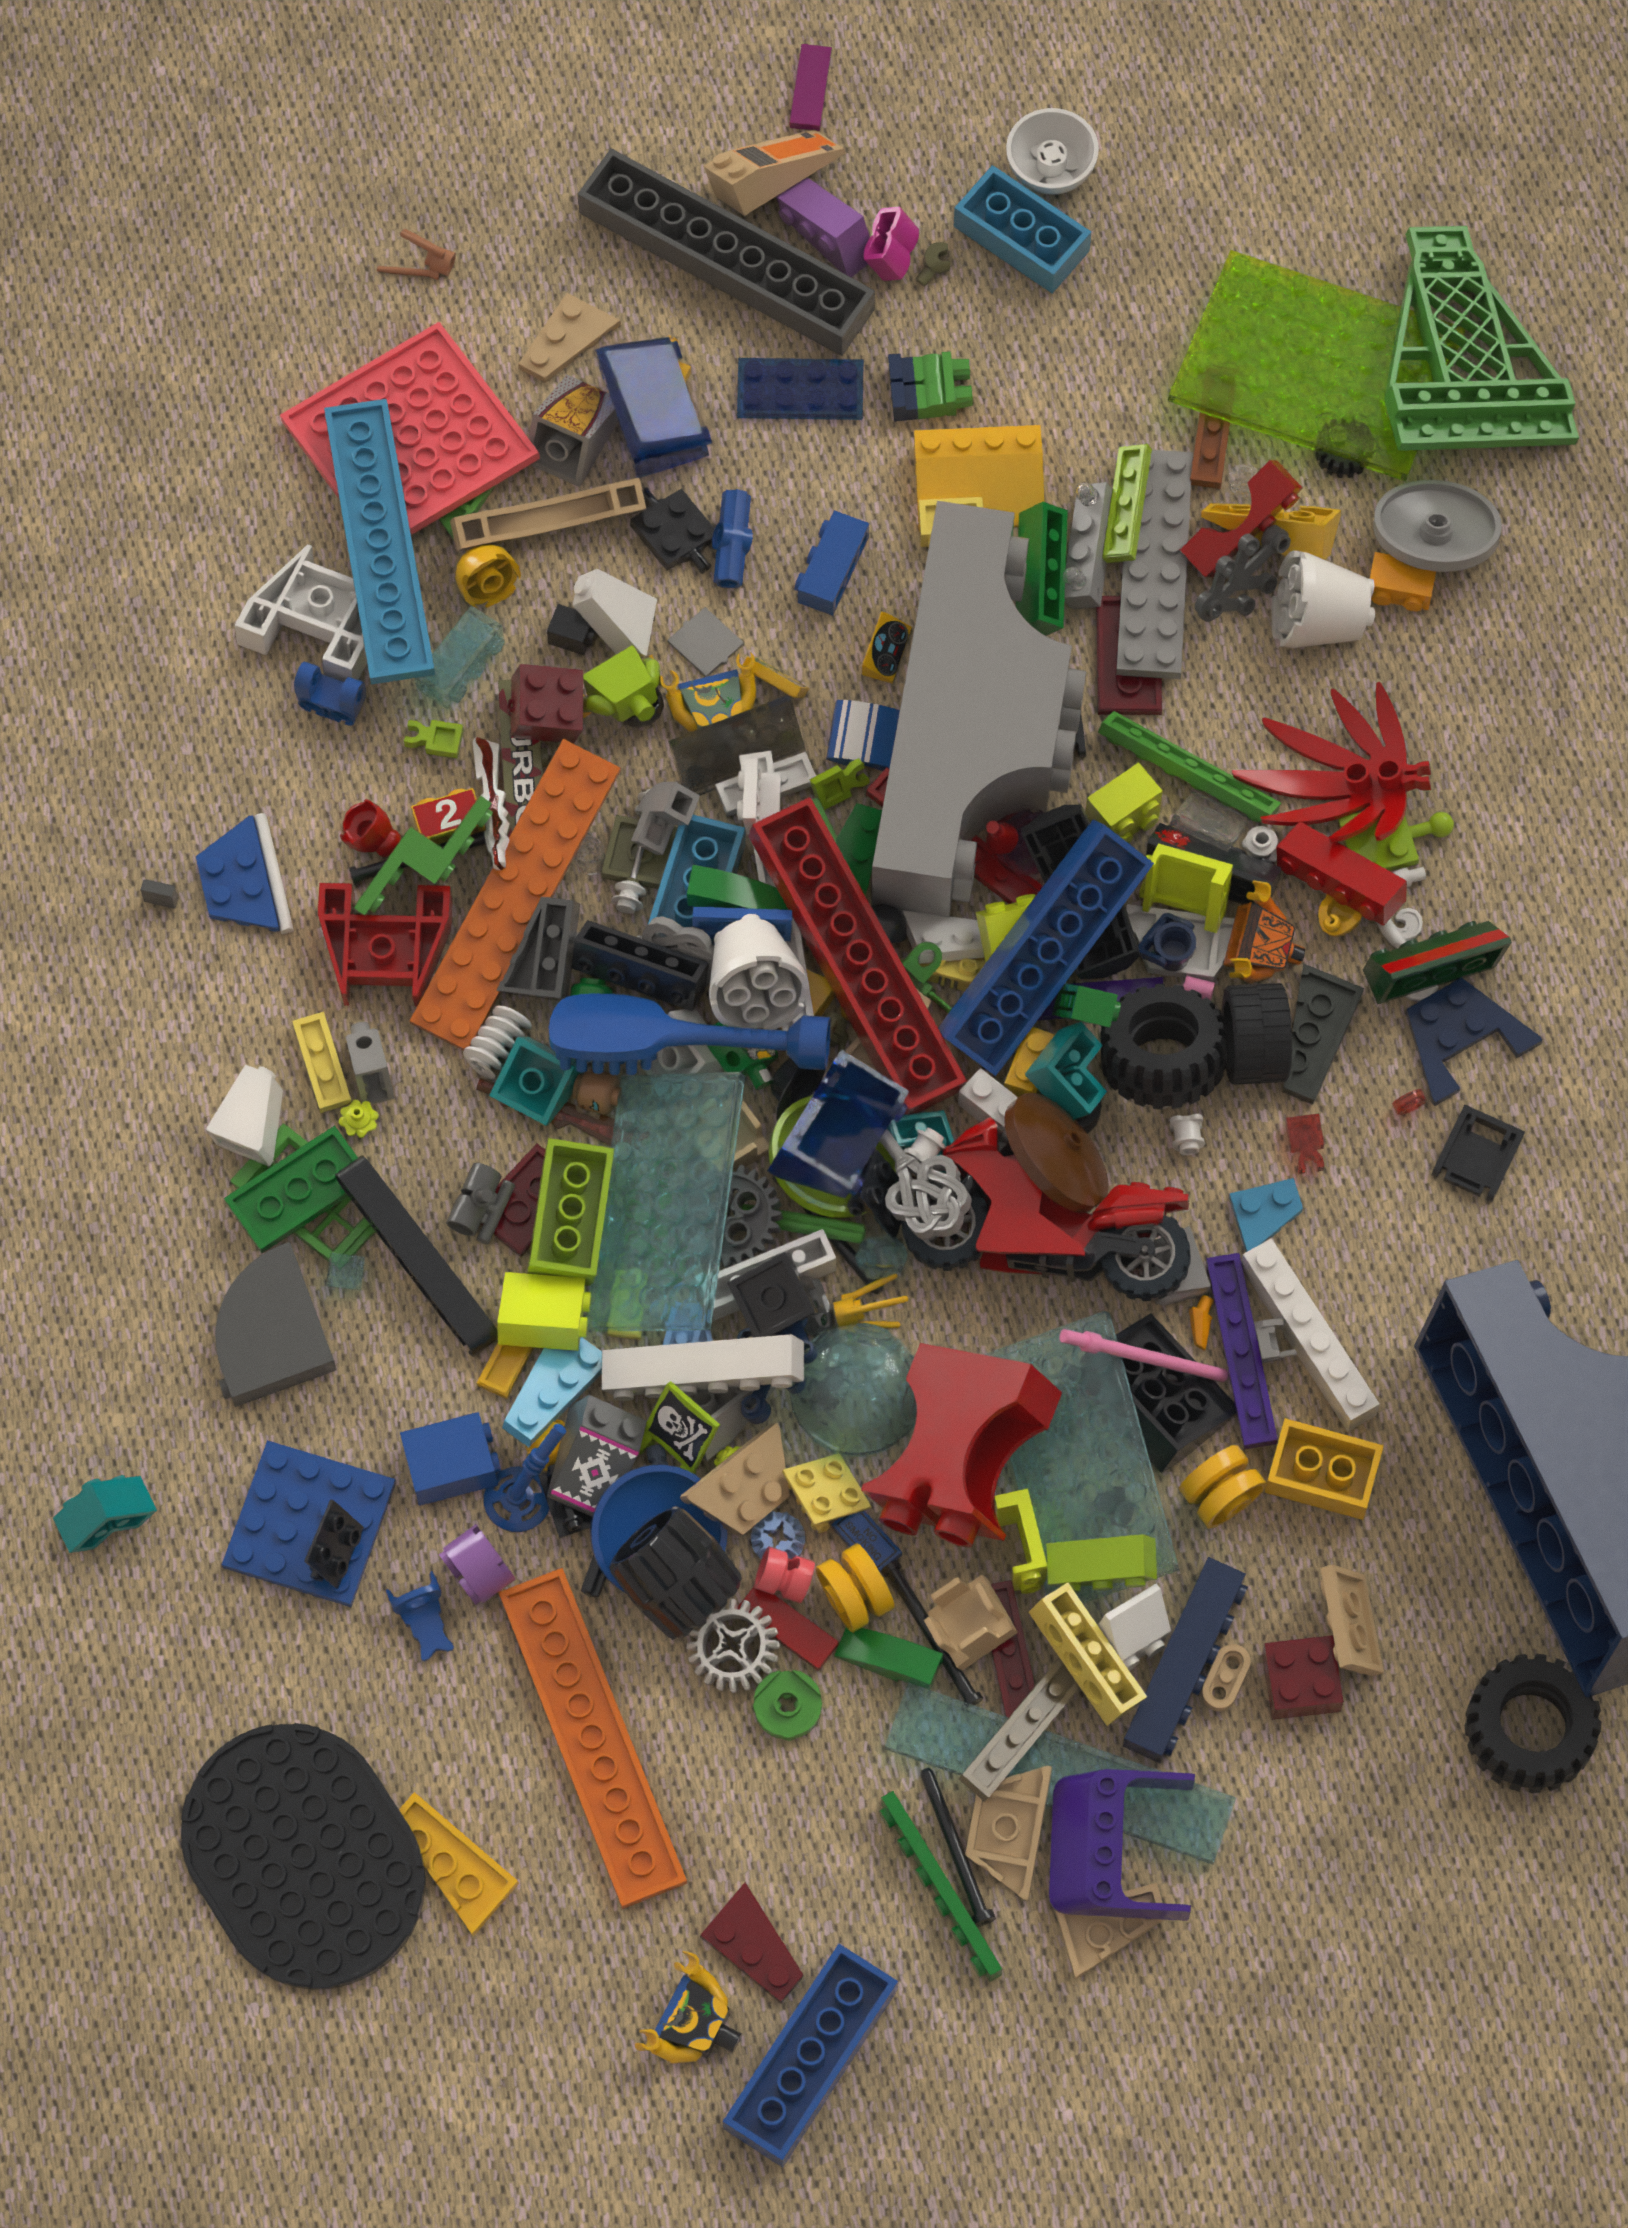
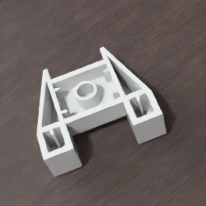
(311, 602)

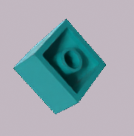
(534, 1081)

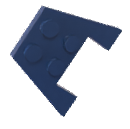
(1455, 1021)

